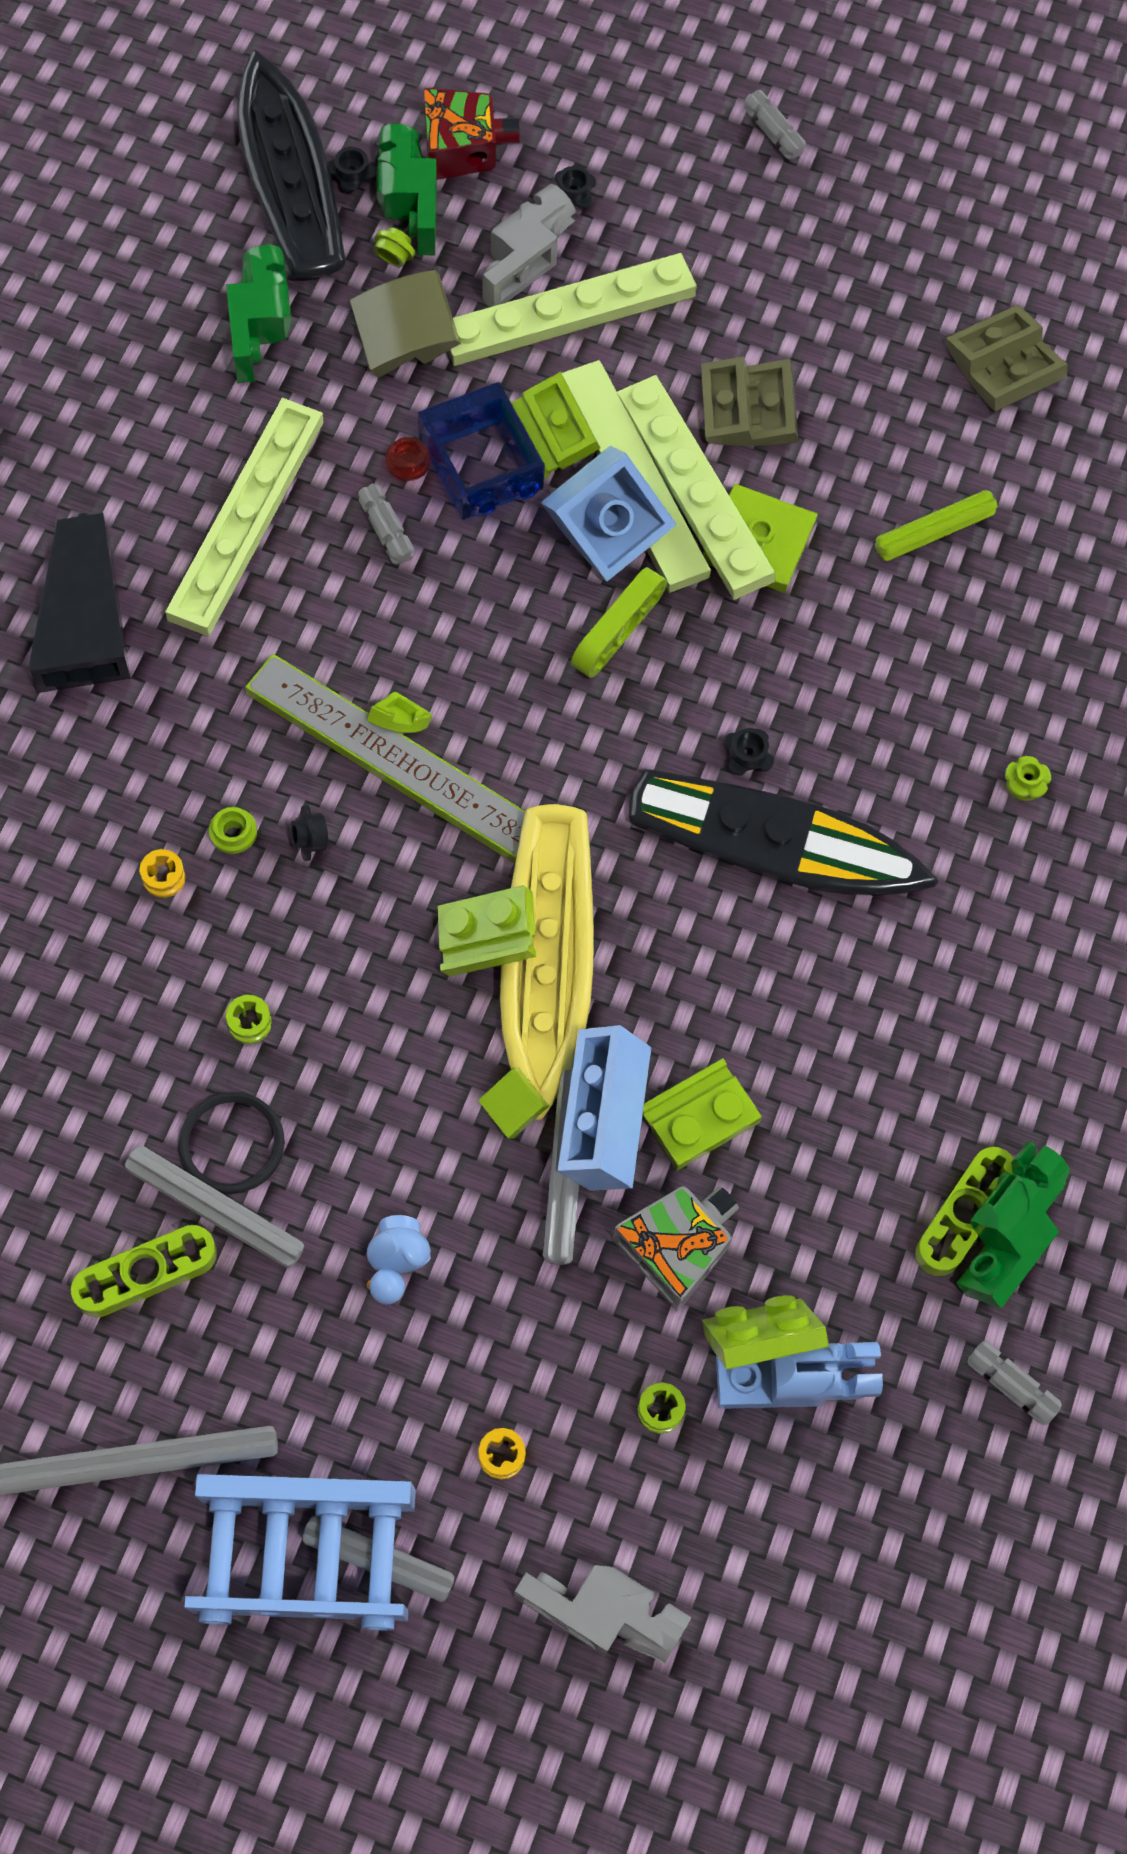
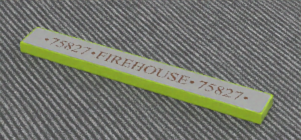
(389, 755)

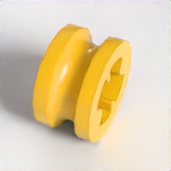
(150, 866)
(496, 1439)

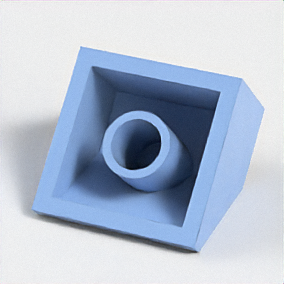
(609, 512)

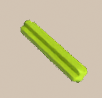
(935, 525)

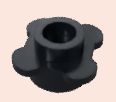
(352, 159)
(577, 185)
(748, 739)
(309, 832)

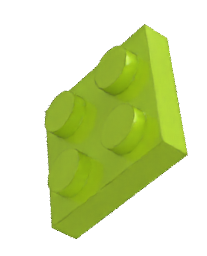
(765, 1332)

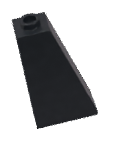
(79, 616)

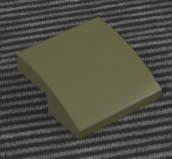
(405, 321)
(1006, 357)
(749, 403)

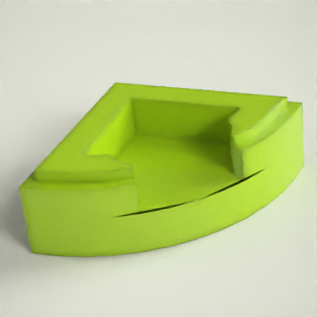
(399, 714)

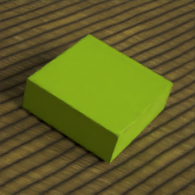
(513, 1103)

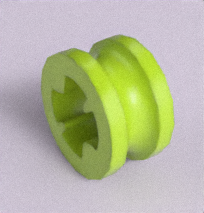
(241, 1005)
(646, 1401)

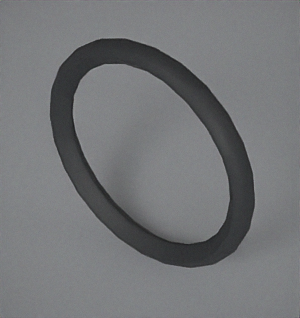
(218, 1099)

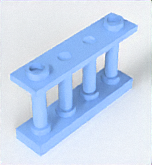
(279, 1499)

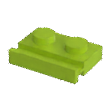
(555, 424)
(486, 931)
(700, 1114)

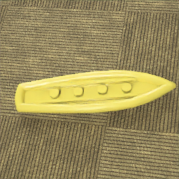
(550, 995)

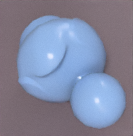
(395, 1251)

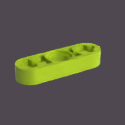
(618, 622)
(935, 1231)
(124, 1261)

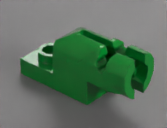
(407, 184)
(258, 307)
(1015, 1225)

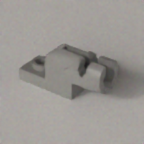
(526, 245)
(605, 1608)

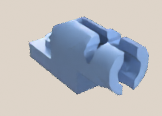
(801, 1378)

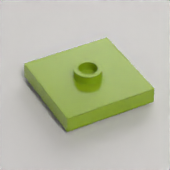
(777, 528)

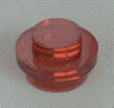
(408, 459)

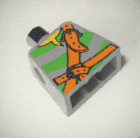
(678, 1240)

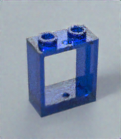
(466, 416)

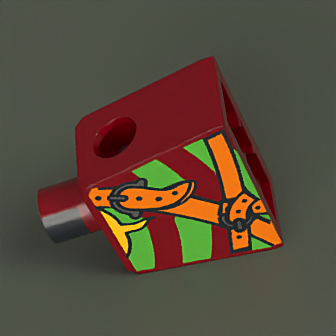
(464, 131)

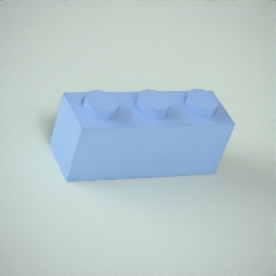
(604, 1108)

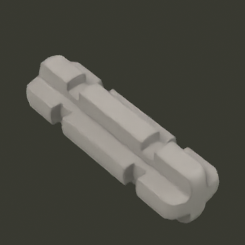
(774, 125)
(386, 524)
(1014, 1383)

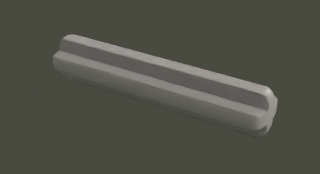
(405, 1570)

